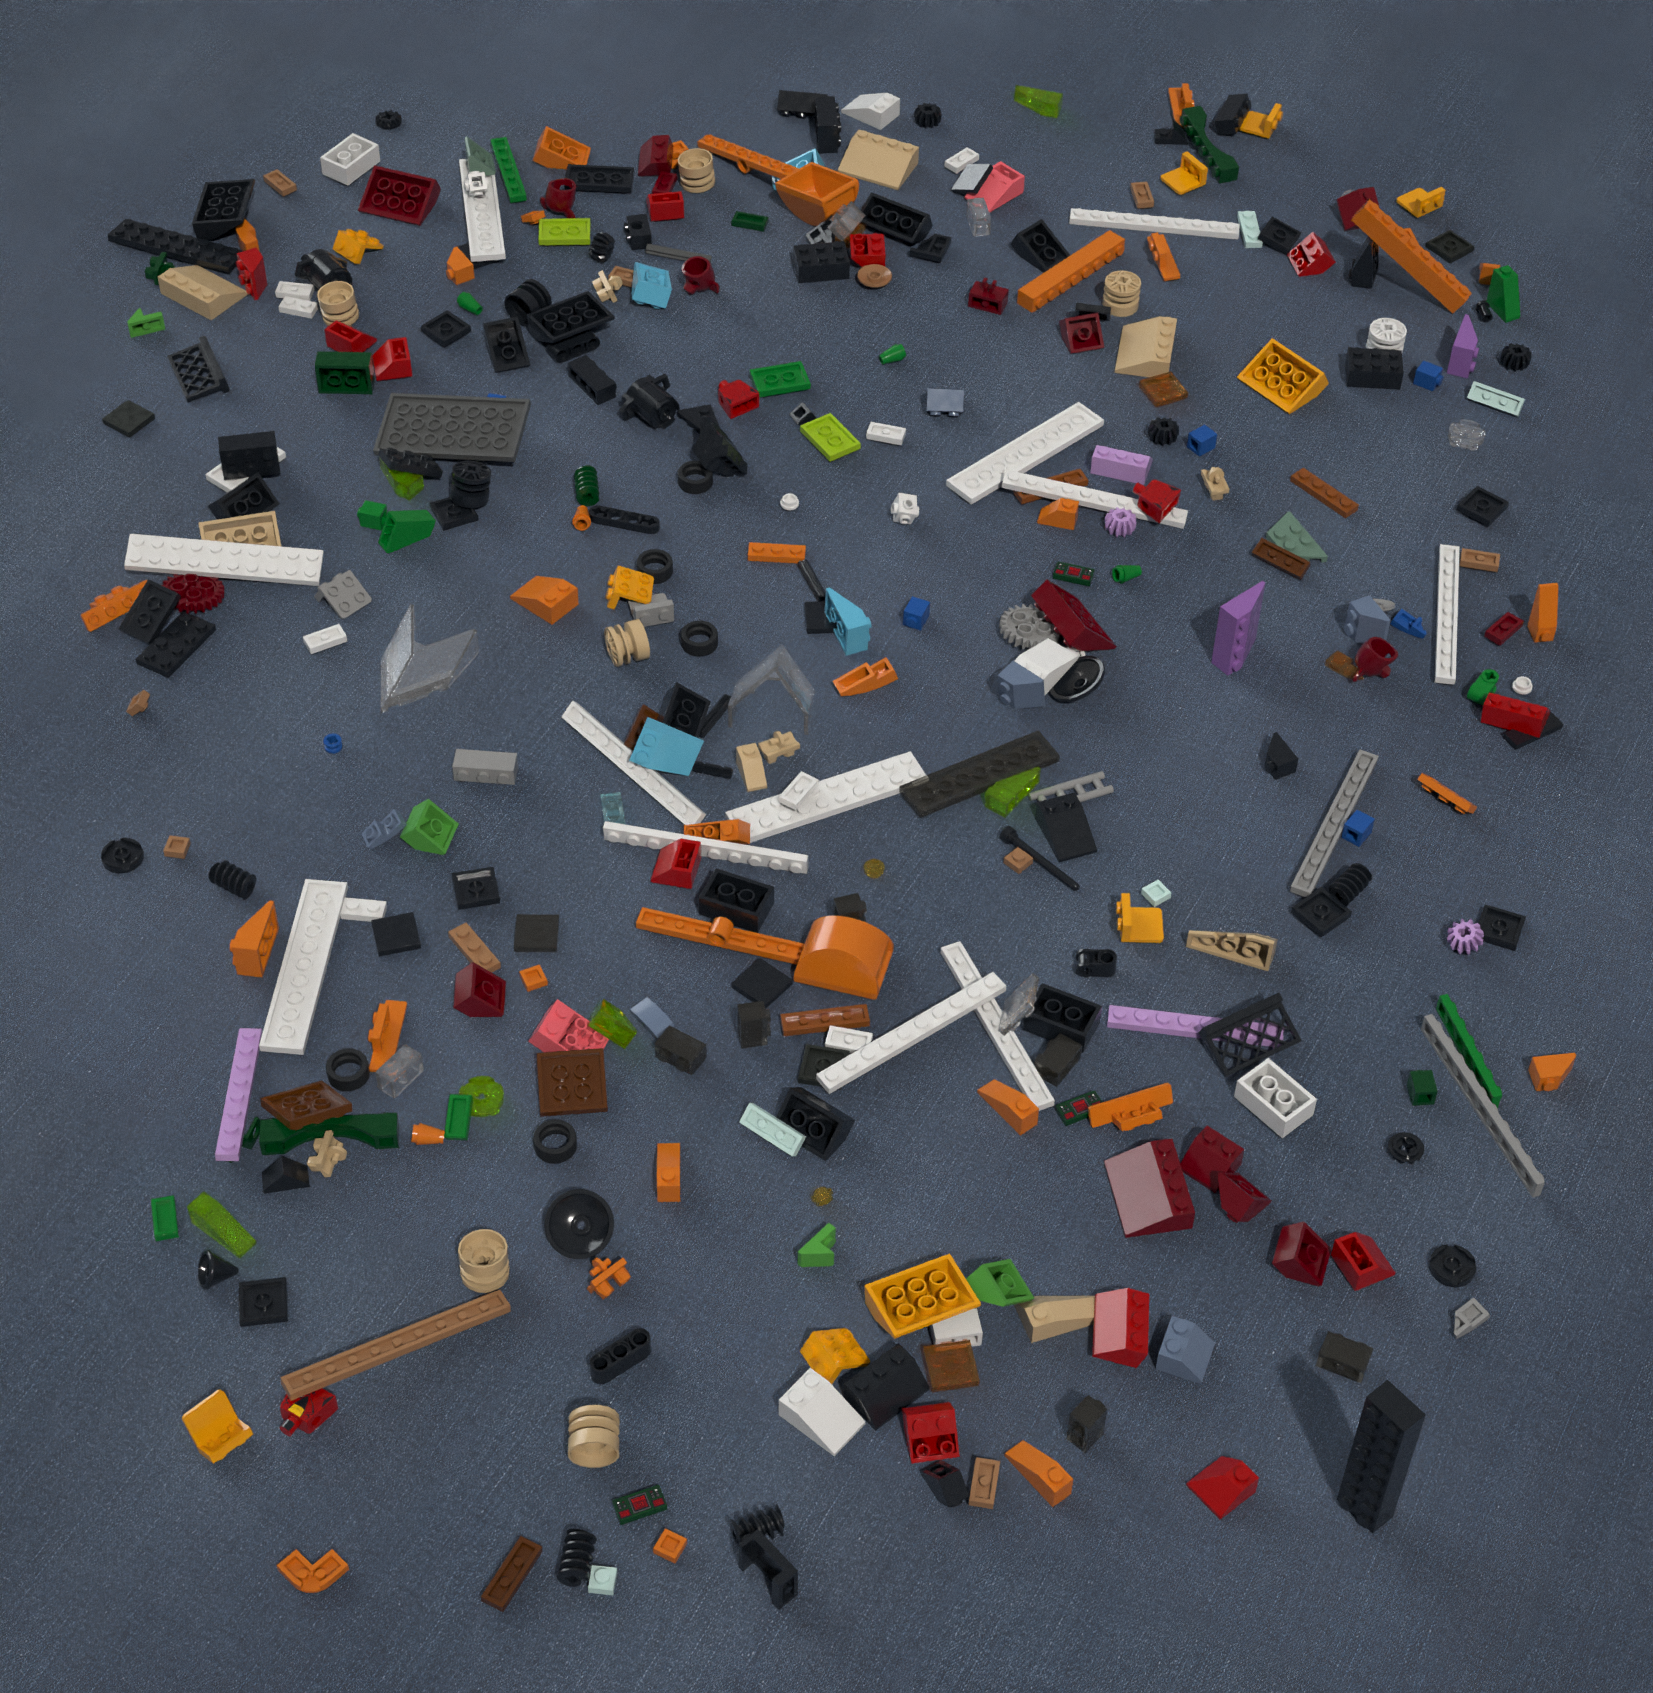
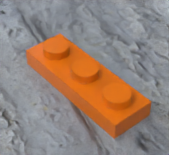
(776, 552)
(1446, 794)

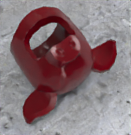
(560, 200)
(699, 275)
(1371, 658)

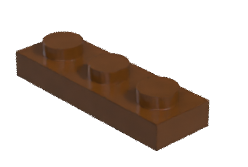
(1281, 558)
(638, 724)
(511, 1574)

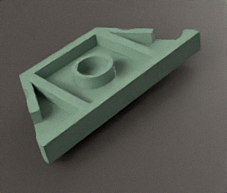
(1294, 538)

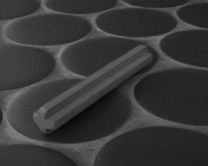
(673, 253)

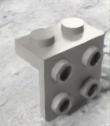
(344, 594)
(656, 612)

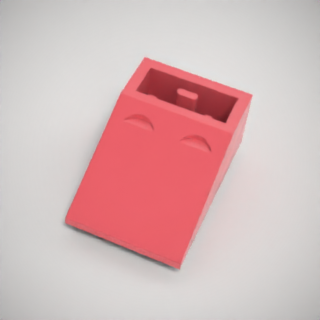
(1000, 186)
(565, 1031)

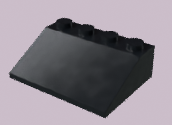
(221, 207)
(567, 318)

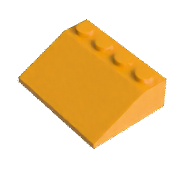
(1283, 377)
(920, 1296)

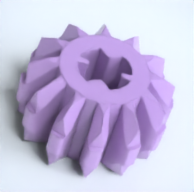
(1120, 522)
(1465, 936)

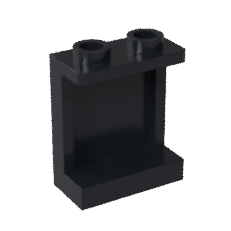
(758, 1550)

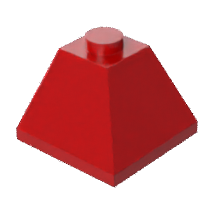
(1224, 1485)

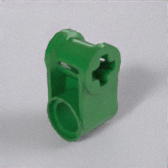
(1484, 684)

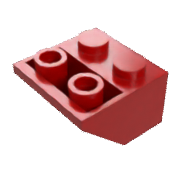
(665, 206)
(868, 249)
(1311, 256)
(252, 272)
(347, 338)
(392, 360)
(678, 864)
(1360, 1260)
(931, 1432)

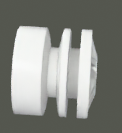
(1386, 334)

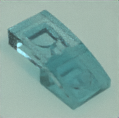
(612, 807)

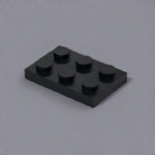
(410, 462)
(149, 612)

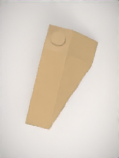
(1243, 948)
(1055, 1315)

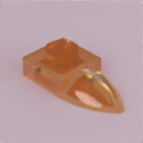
(1342, 665)

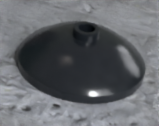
(1079, 680)
(563, 1221)

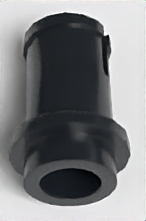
(1483, 308)

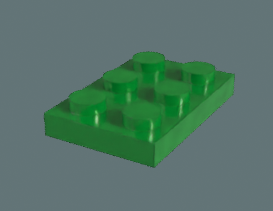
(780, 379)

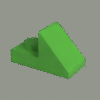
(145, 324)
(817, 1250)

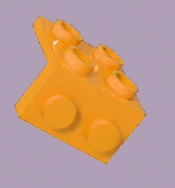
(1262, 124)
(1188, 176)
(1420, 202)
(353, 244)
(629, 585)
(1138, 923)
(833, 1351)
(215, 1427)

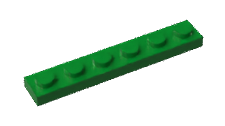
(508, 170)
(1466, 1047)

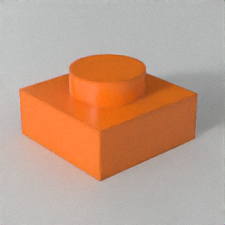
(533, 217)
(533, 978)
(670, 1546)

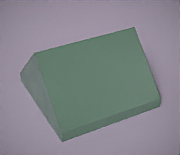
(478, 158)

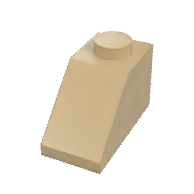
(751, 767)

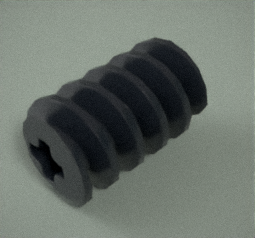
(232, 879)
(1350, 883)
(765, 1523)
(576, 1557)

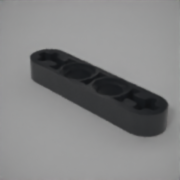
(650, 524)

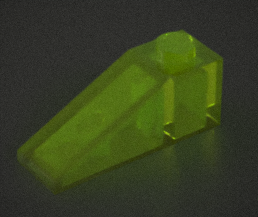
(1040, 101)
(403, 483)
(1011, 791)
(219, 1224)

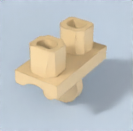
(605, 287)
(1215, 482)
(779, 745)
(329, 1153)

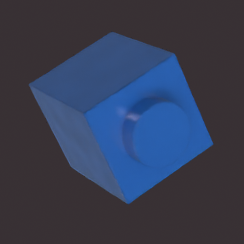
(1428, 376)
(1202, 440)
(916, 613)
(1358, 828)

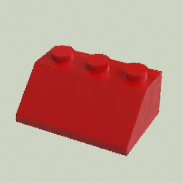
(1514, 714)
(1121, 1326)

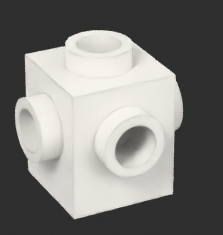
(480, 179)
(905, 508)

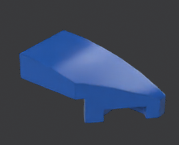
(1408, 624)

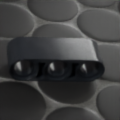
(573, 346)
(615, 1365)

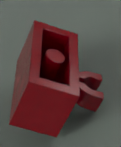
(988, 297)

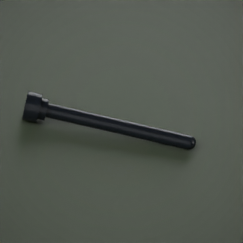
(1010, 835)

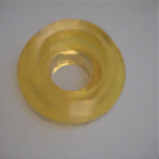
(874, 868)
(822, 1196)

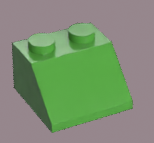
(429, 828)
(999, 1284)

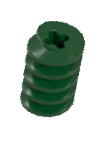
(586, 485)

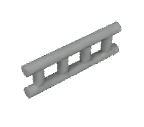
(1059, 789)

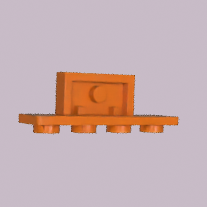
(1180, 99)
(1163, 257)
(111, 606)
(386, 1031)
(1132, 1109)

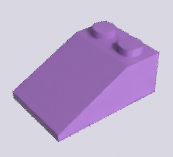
(1464, 350)

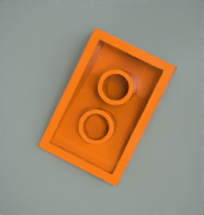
(559, 150)
(547, 597)
(255, 942)

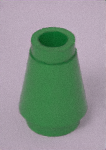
(469, 303)
(893, 354)
(1124, 573)

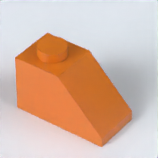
(459, 267)
(1060, 513)
(1550, 1070)

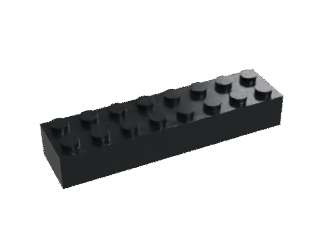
(1380, 1456)

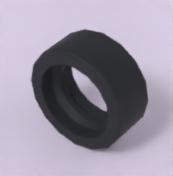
(694, 486)
(656, 556)
(699, 648)
(342, 1057)
(559, 1155)

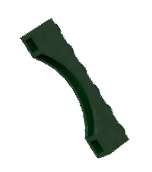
(1222, 165)
(376, 1130)

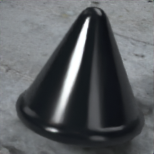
(214, 1270)

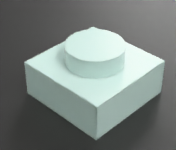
(1156, 893)
(602, 1580)

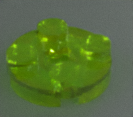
(492, 1091)

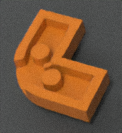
(313, 1577)

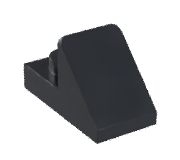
(1174, 136)

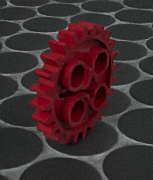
(195, 591)

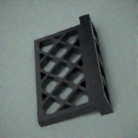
(210, 365)
(1241, 1018)

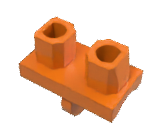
(600, 1283)

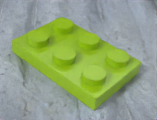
(564, 231)
(830, 437)

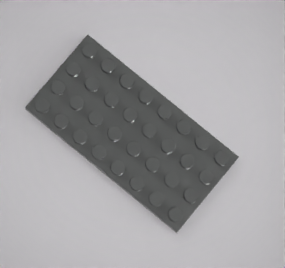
(454, 426)

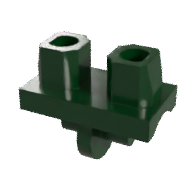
(157, 266)

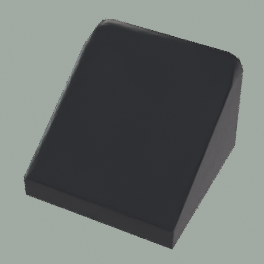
(802, 414)

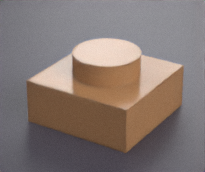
(138, 703)
(177, 847)
(1018, 860)

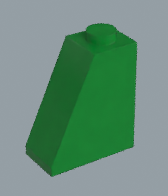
(1504, 294)
(405, 528)

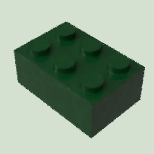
(344, 372)

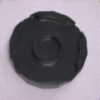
(122, 855)
(1452, 1265)

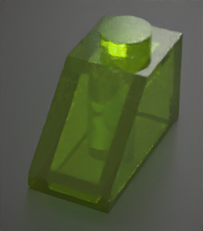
(612, 1024)

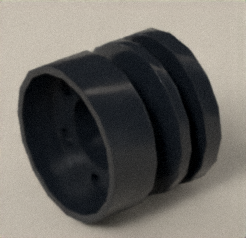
(526, 299)
(470, 484)

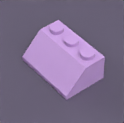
(1120, 464)

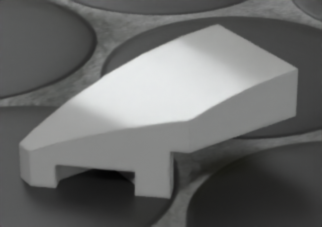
(1469, 1317)

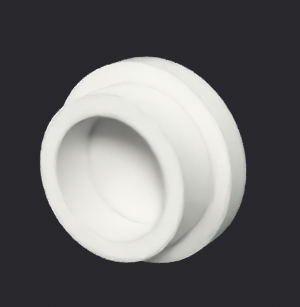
(789, 502)
(1522, 685)

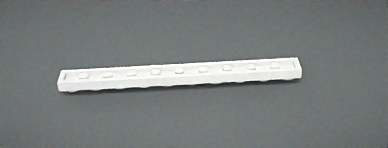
(1154, 223)
(1086, 496)
(1447, 615)
(620, 754)
(709, 847)
(910, 1033)
(1008, 1045)

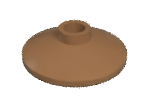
(874, 275)

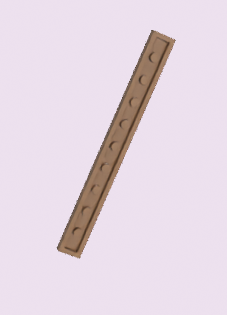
(395, 1344)

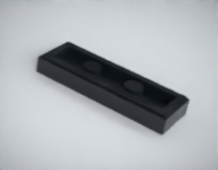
(1519, 739)

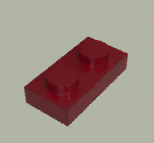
(665, 183)
(1503, 628)

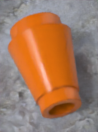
(581, 518)
(425, 1134)

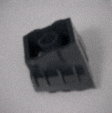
(717, 451)

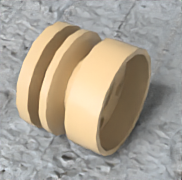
(696, 170)
(1122, 293)
(338, 303)
(630, 641)
(483, 1260)
(593, 1436)

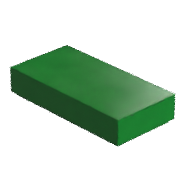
(458, 1117)
(164, 1218)

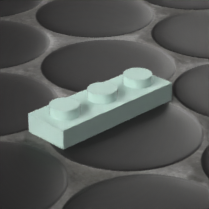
(1249, 229)
(1496, 398)
(772, 1129)

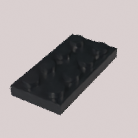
(601, 178)
(175, 644)

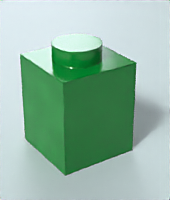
(372, 515)

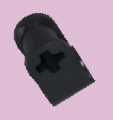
(1098, 963)

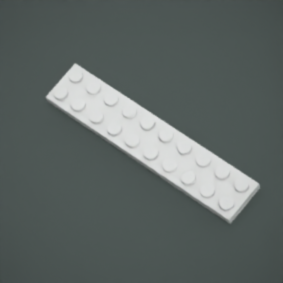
(483, 221)
(1025, 452)
(224, 559)
(830, 797)
(303, 967)

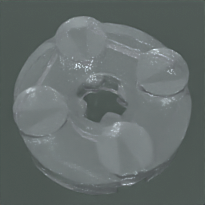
(1459, 439)

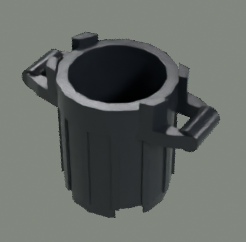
(321, 268)
(650, 402)

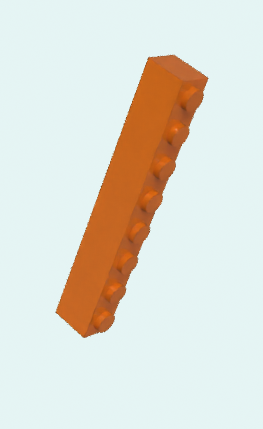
(1411, 256)
(1070, 271)

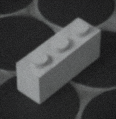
(485, 766)

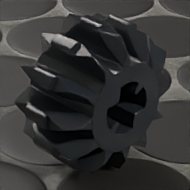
(927, 115)
(602, 247)
(1516, 357)
(1163, 431)

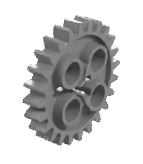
(1026, 626)

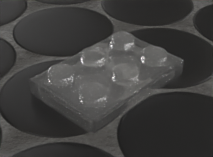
(1019, 1004)

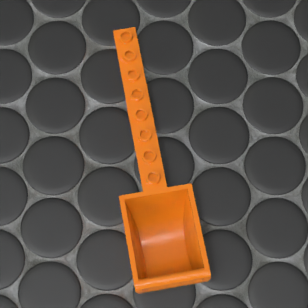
(808, 192)
(837, 954)

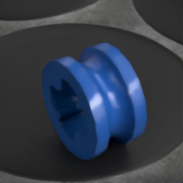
(337, 743)

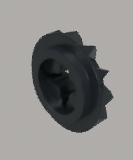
(383, 121)
(1411, 1142)

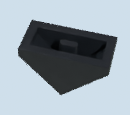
(285, 1175)

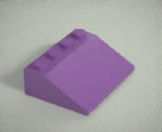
(1237, 629)

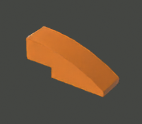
(246, 236)
(866, 678)

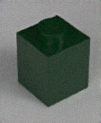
(1422, 1087)

